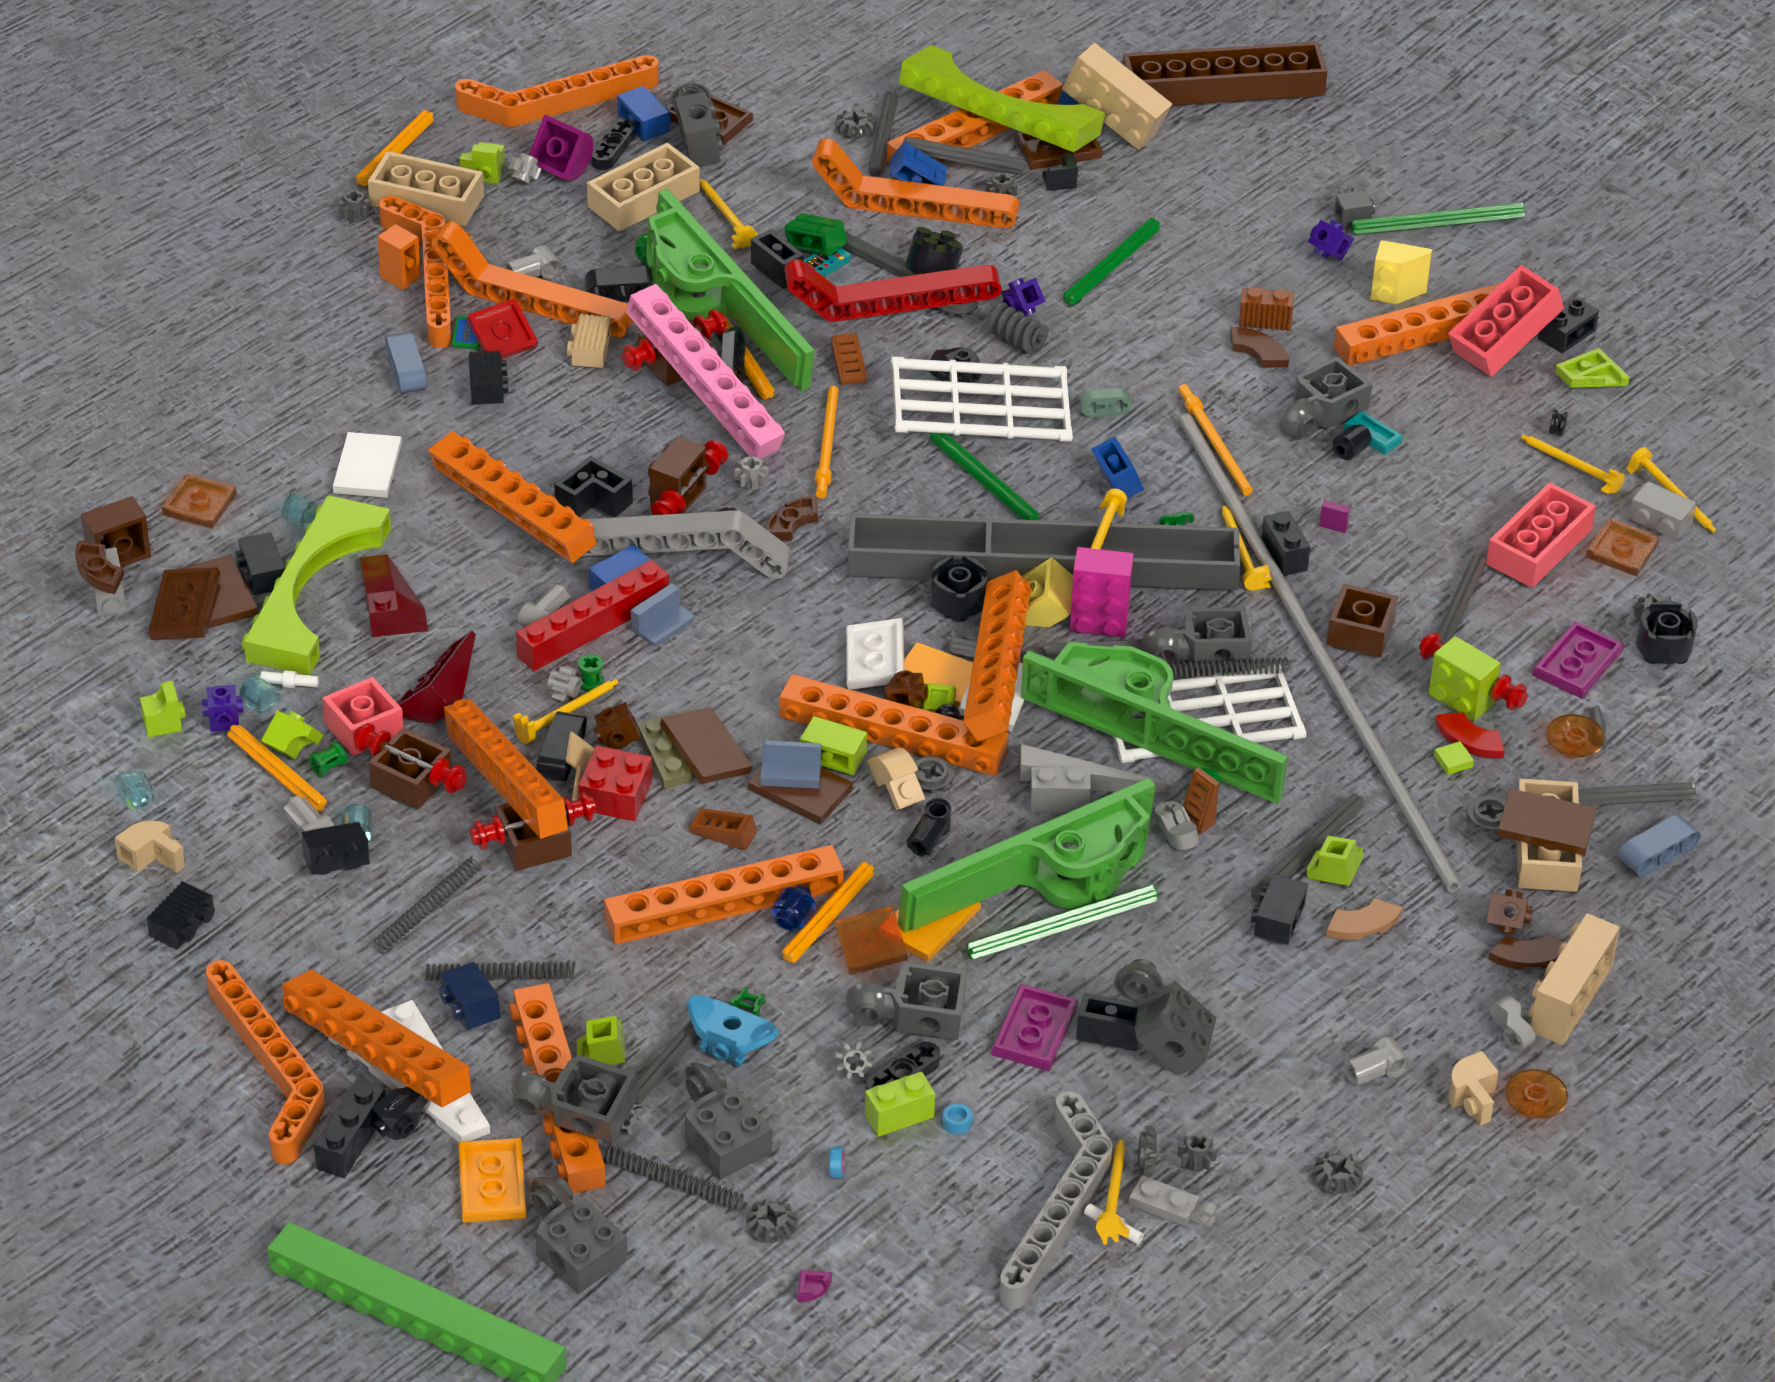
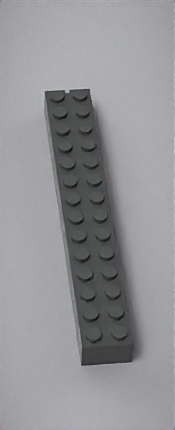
(1162, 553)

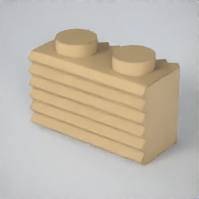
(590, 341)

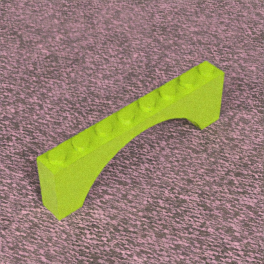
(936, 75)
(277, 633)

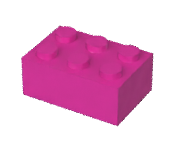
(1101, 592)

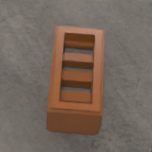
(848, 357)
(1202, 804)
(739, 836)

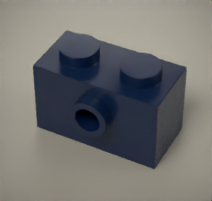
(469, 996)

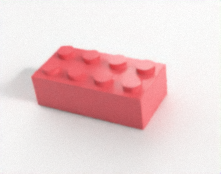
(1506, 320)
(1540, 535)

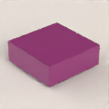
(1334, 516)

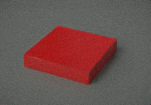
(503, 329)

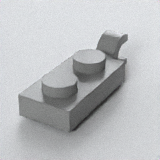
(1171, 1203)

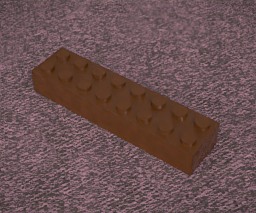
(1232, 72)

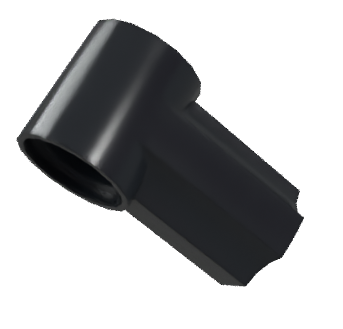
(931, 827)

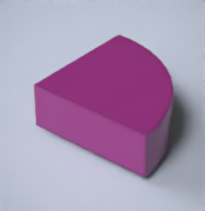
(813, 1285)

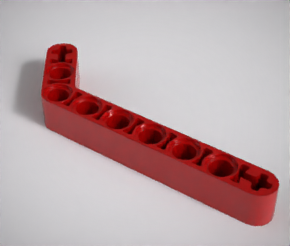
(892, 294)

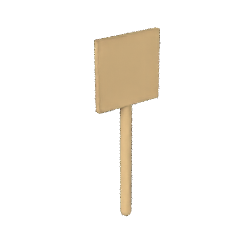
(578, 756)

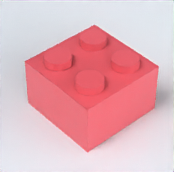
(360, 705)

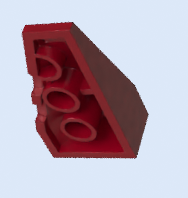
(389, 599)
(440, 684)

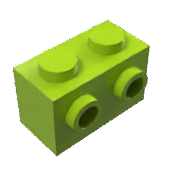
(840, 745)
(899, 1104)

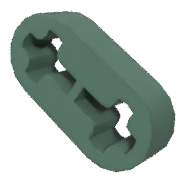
(1105, 402)

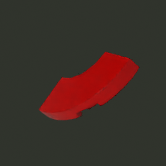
(1478, 741)

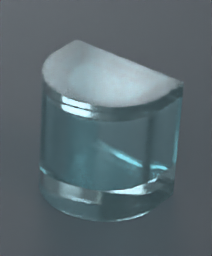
(298, 510)
(258, 693)
(134, 789)
(360, 814)

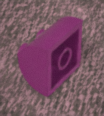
(561, 148)

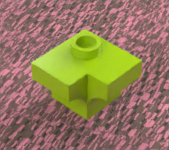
(485, 158)
(162, 711)
(290, 734)
(1336, 861)
(603, 1041)

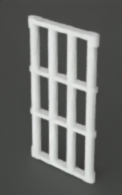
(957, 408)
(1231, 718)

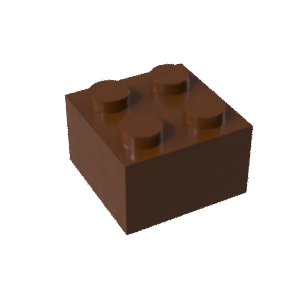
(120, 527)
(1362, 620)

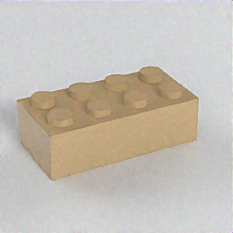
(1128, 102)
(430, 184)
(632, 189)
(1544, 866)
(1573, 978)

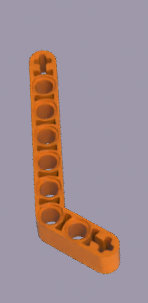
(557, 95)
(910, 197)
(425, 225)
(531, 293)
(276, 1055)

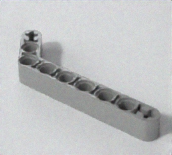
(694, 532)
(1065, 1204)

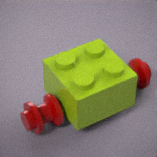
(1468, 677)

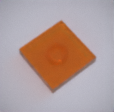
(199, 500)
(1623, 547)
(871, 940)

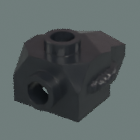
(960, 355)
(399, 1113)

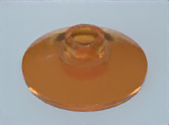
(1575, 735)
(1536, 1093)

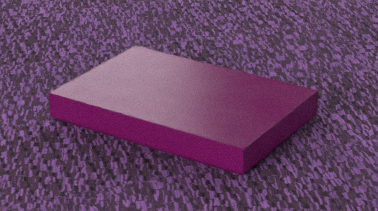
(1578, 659)
(1034, 1027)

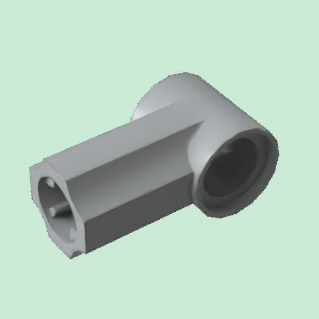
(540, 262)
(551, 601)
(304, 816)
(1383, 1058)

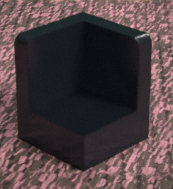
(1062, 177)

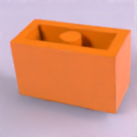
(399, 256)

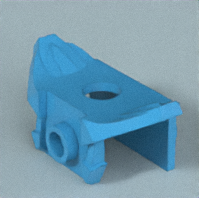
(727, 1029)

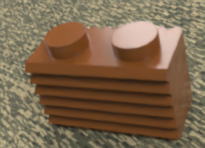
(1266, 308)

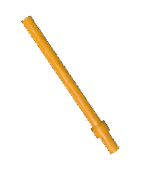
(1195, 408)
(823, 473)

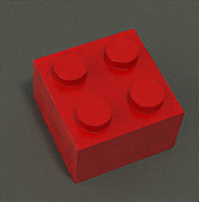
(617, 782)

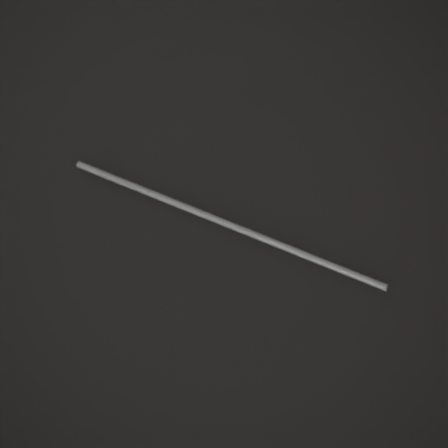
(1322, 657)

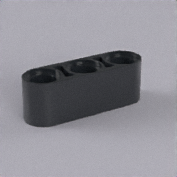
(618, 282)
(552, 757)

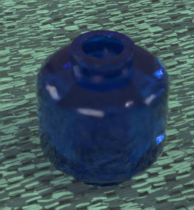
(793, 907)

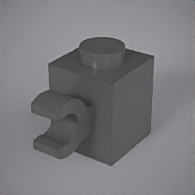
(1352, 206)

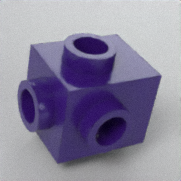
(1330, 239)
(1023, 295)
(222, 707)

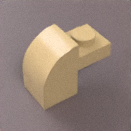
(898, 773)
(149, 841)
(1471, 1084)

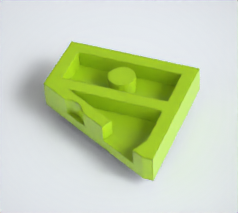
(1591, 370)

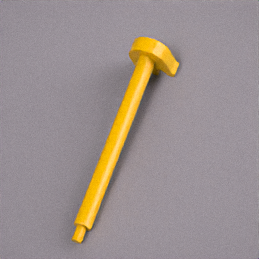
(743, 233)
(1642, 458)
(1613, 479)
(1113, 500)
(1253, 578)
(527, 730)
(1108, 1222)

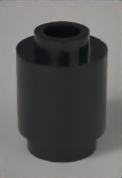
(1352, 441)

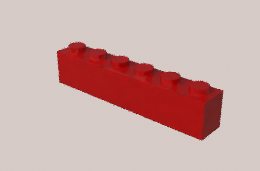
(588, 616)

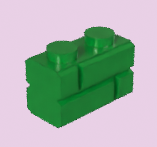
(816, 234)

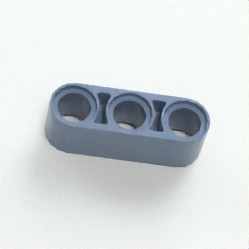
(406, 362)
(1659, 845)

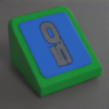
(463, 335)

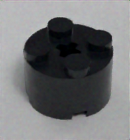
(933, 251)
(958, 587)
(1666, 633)

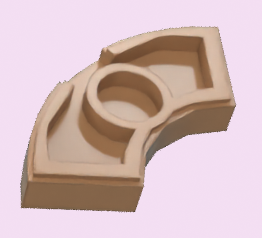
(1372, 919)

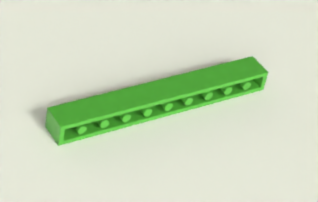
(415, 1307)

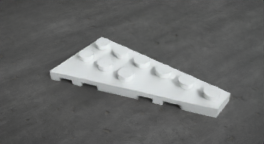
(460, 1118)

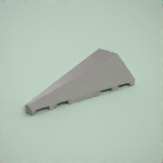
(1101, 777)

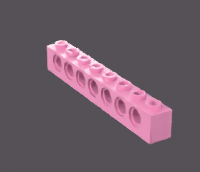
(705, 372)

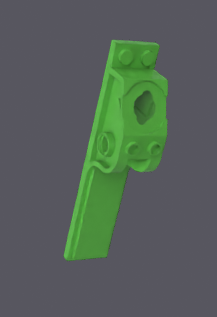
(676, 254)
(1140, 683)
(1101, 837)

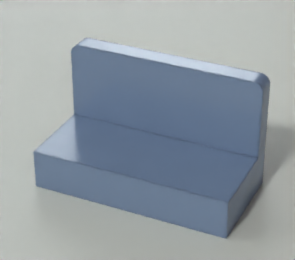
(660, 616)
(791, 764)

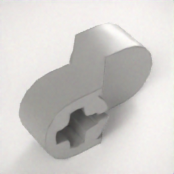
(1177, 825)
(1517, 1031)

